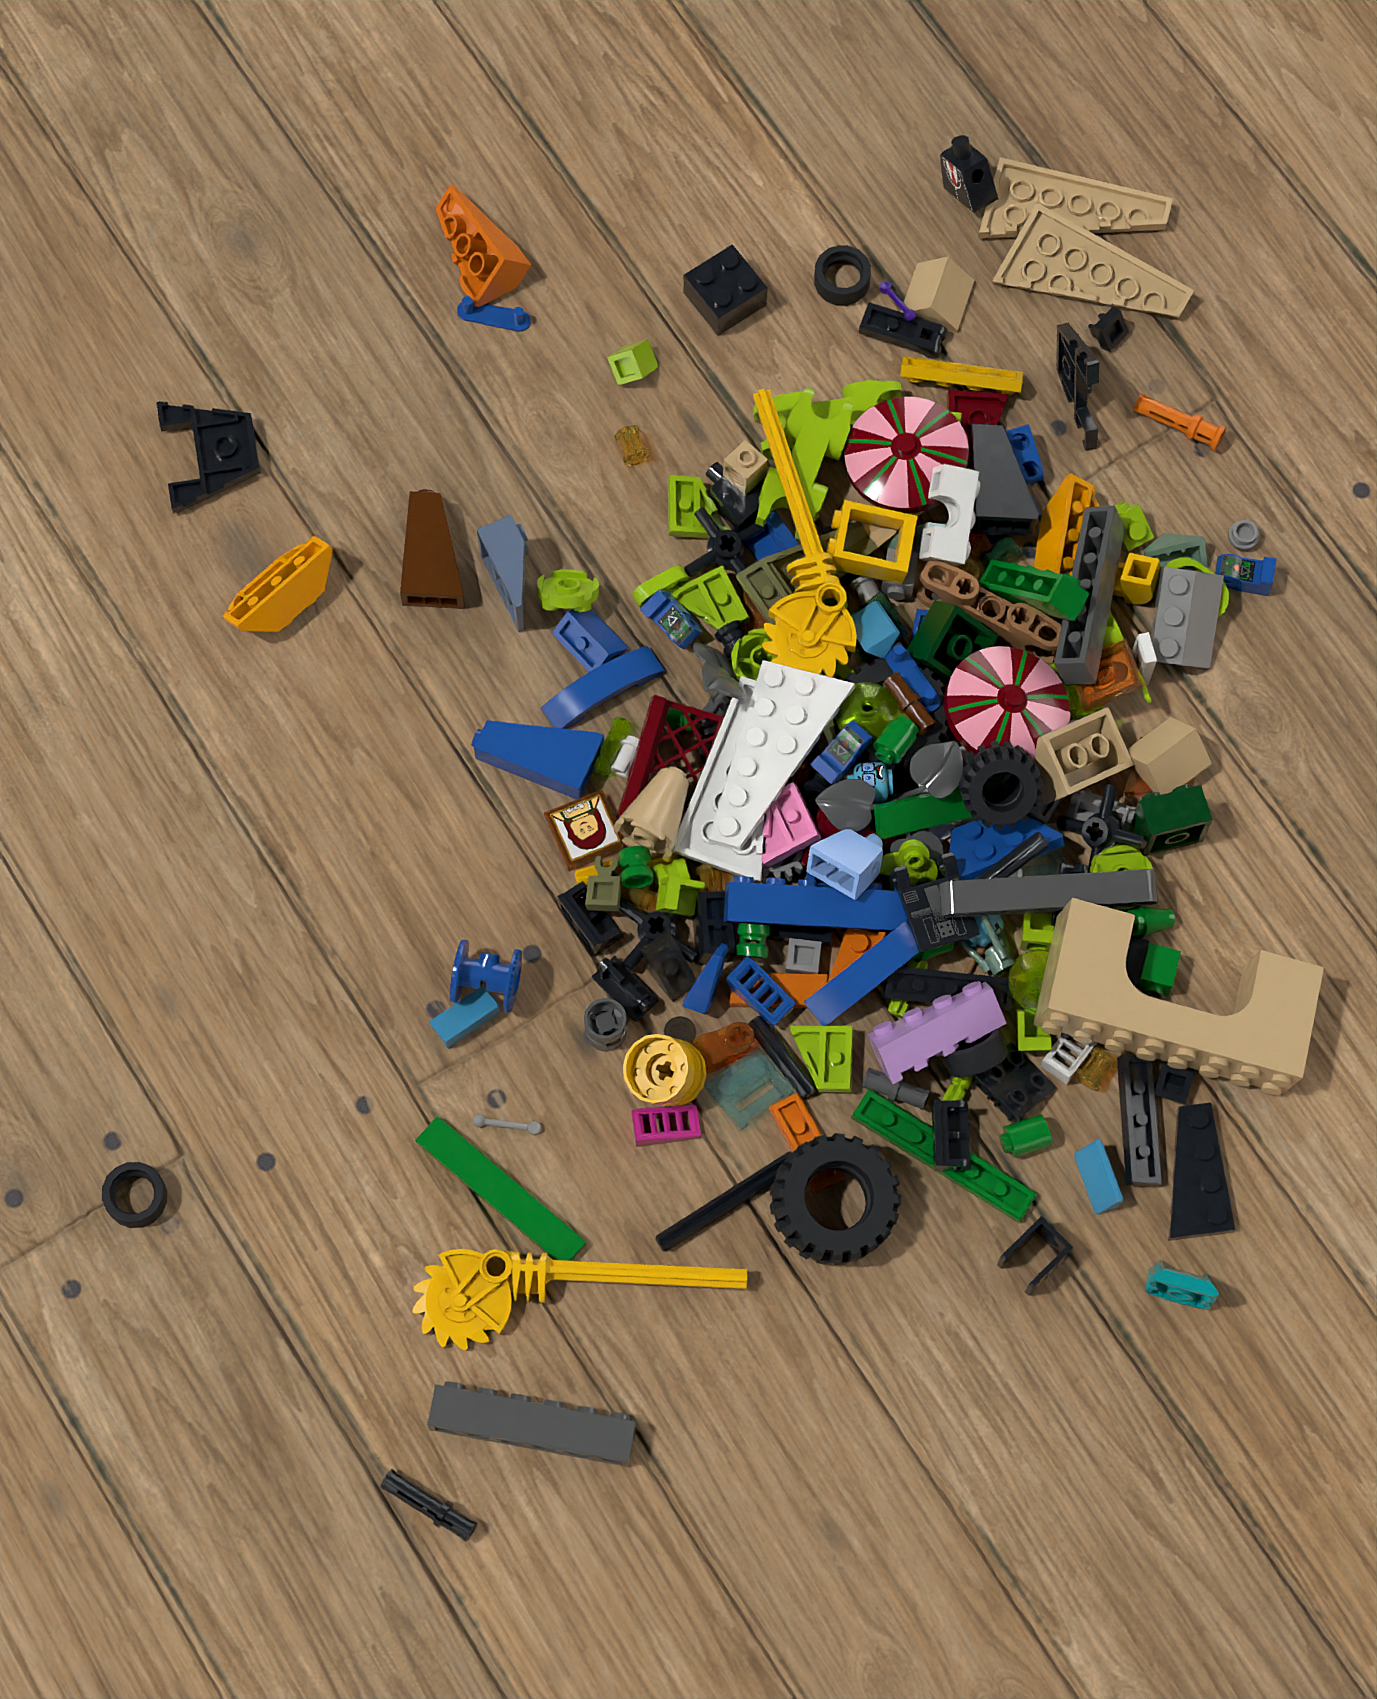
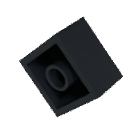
(725, 290)

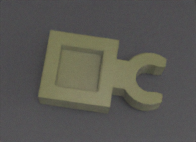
(604, 889)

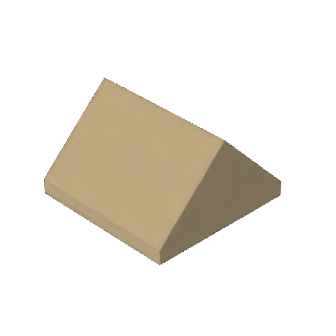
(939, 292)
(1169, 756)

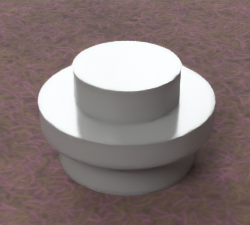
(1243, 535)

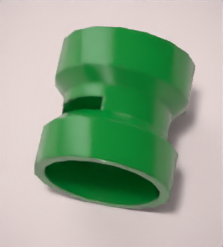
(635, 867)
(752, 932)

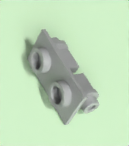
(1086, 804)

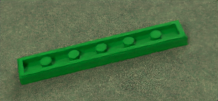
(925, 810)
(917, 1141)
(500, 1191)

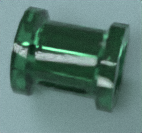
(1001, 551)

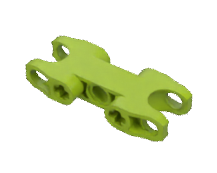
(862, 394)
(812, 441)

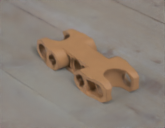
(1015, 624)

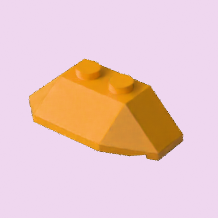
(1062, 525)
(282, 589)

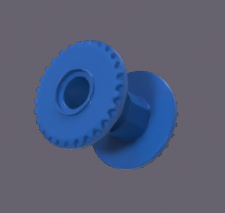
(473, 972)

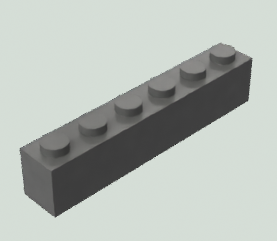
(1096, 568)
(531, 1424)

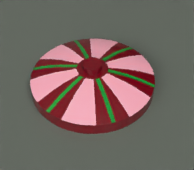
(896, 448)
(1003, 698)

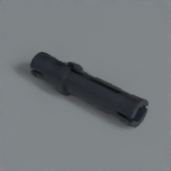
(441, 1513)

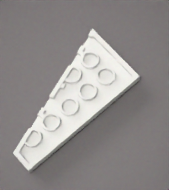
(778, 733)
(699, 818)

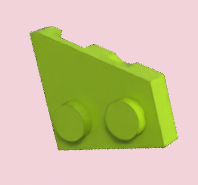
(685, 497)
(712, 599)
(827, 1055)

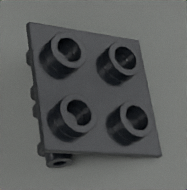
(1014, 1084)

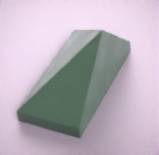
(1173, 546)

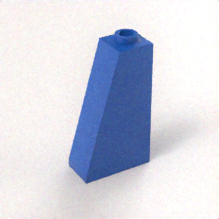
(540, 754)

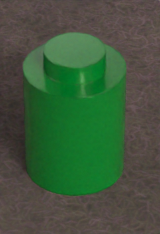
(1026, 1136)

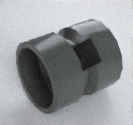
(605, 1024)

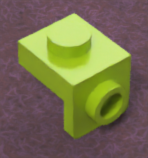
(1136, 526)

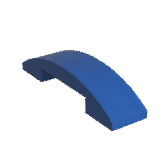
(600, 686)
(863, 975)

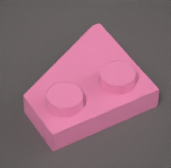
(787, 826)

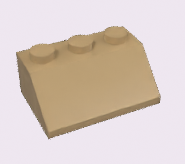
(1080, 755)

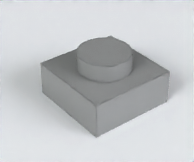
(803, 956)

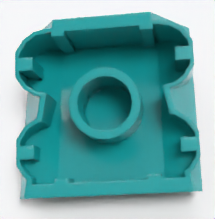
(1180, 1287)

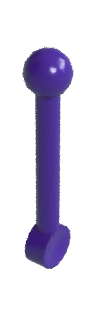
(885, 288)

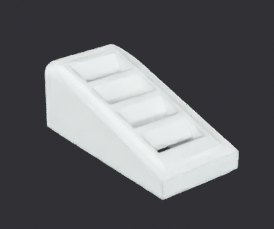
(1058, 1069)

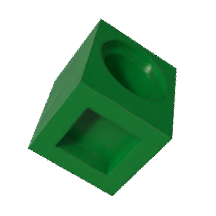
(1158, 970)

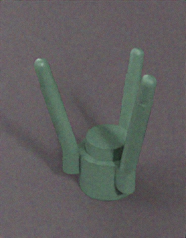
(998, 957)

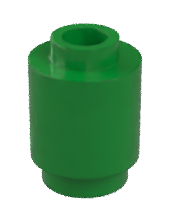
(895, 740)

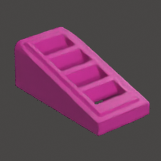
(656, 1137)

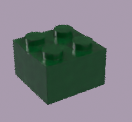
(948, 638)
(1172, 819)

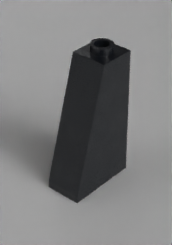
(1004, 498)

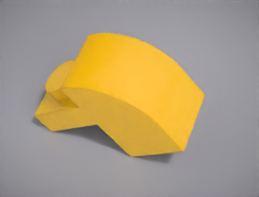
(1137, 578)

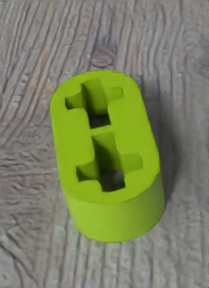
(666, 581)

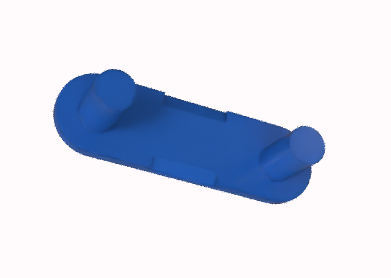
(494, 316)
(901, 661)

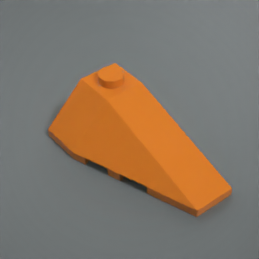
(485, 255)

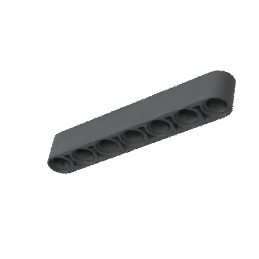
(1047, 893)

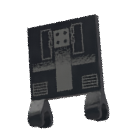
(924, 910)

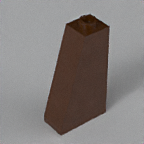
(429, 560)

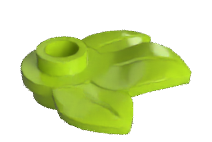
(915, 858)

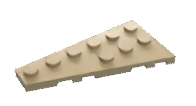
(1082, 200)
(1074, 263)

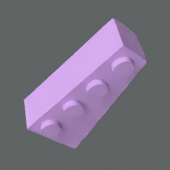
(935, 1029)

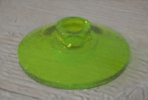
(875, 721)
(1023, 972)

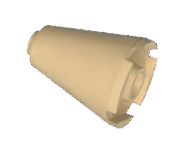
(656, 813)

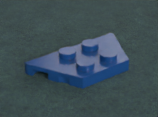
(981, 847)

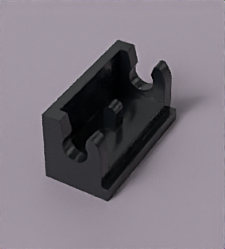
(592, 926)
(710, 926)
(950, 1135)

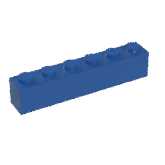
(811, 905)

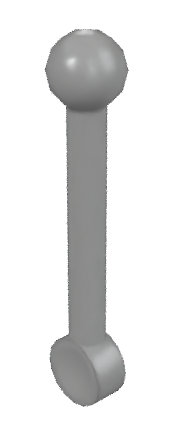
(533, 1127)

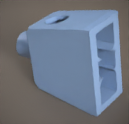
(846, 861)

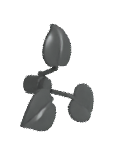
(717, 679)
(933, 766)

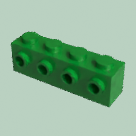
(1044, 590)

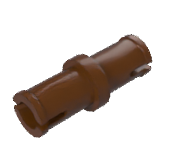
(909, 703)

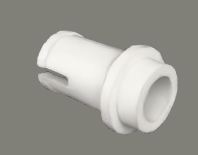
(625, 757)

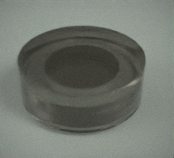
(680, 1028)

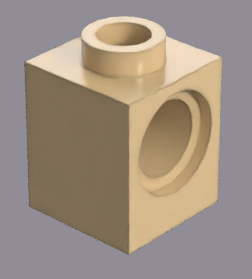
(745, 467)

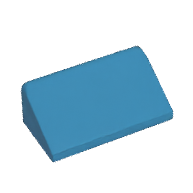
(875, 629)
(465, 1017)
(1098, 1177)

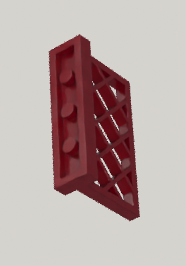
(650, 739)

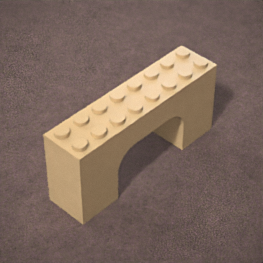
(1094, 1000)

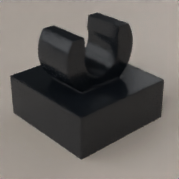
(1109, 329)

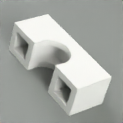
(957, 491)

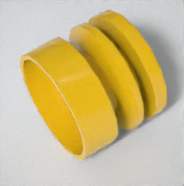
(647, 1068)

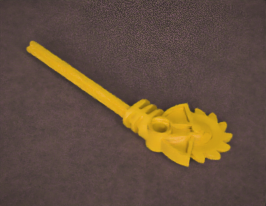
(805, 629)
(467, 1300)

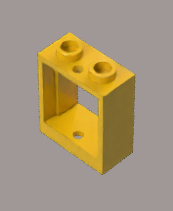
(870, 566)

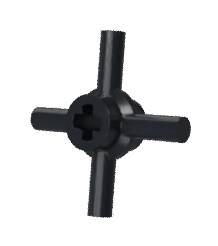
(726, 538)
(1103, 821)
(645, 923)

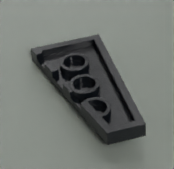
(1199, 1182)

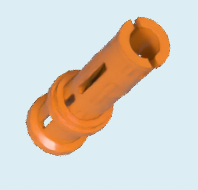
(1192, 426)

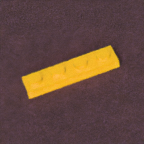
(952, 373)

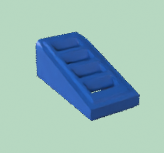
(768, 983)
(705, 987)

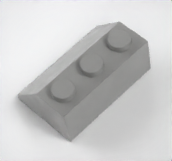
(1186, 617)

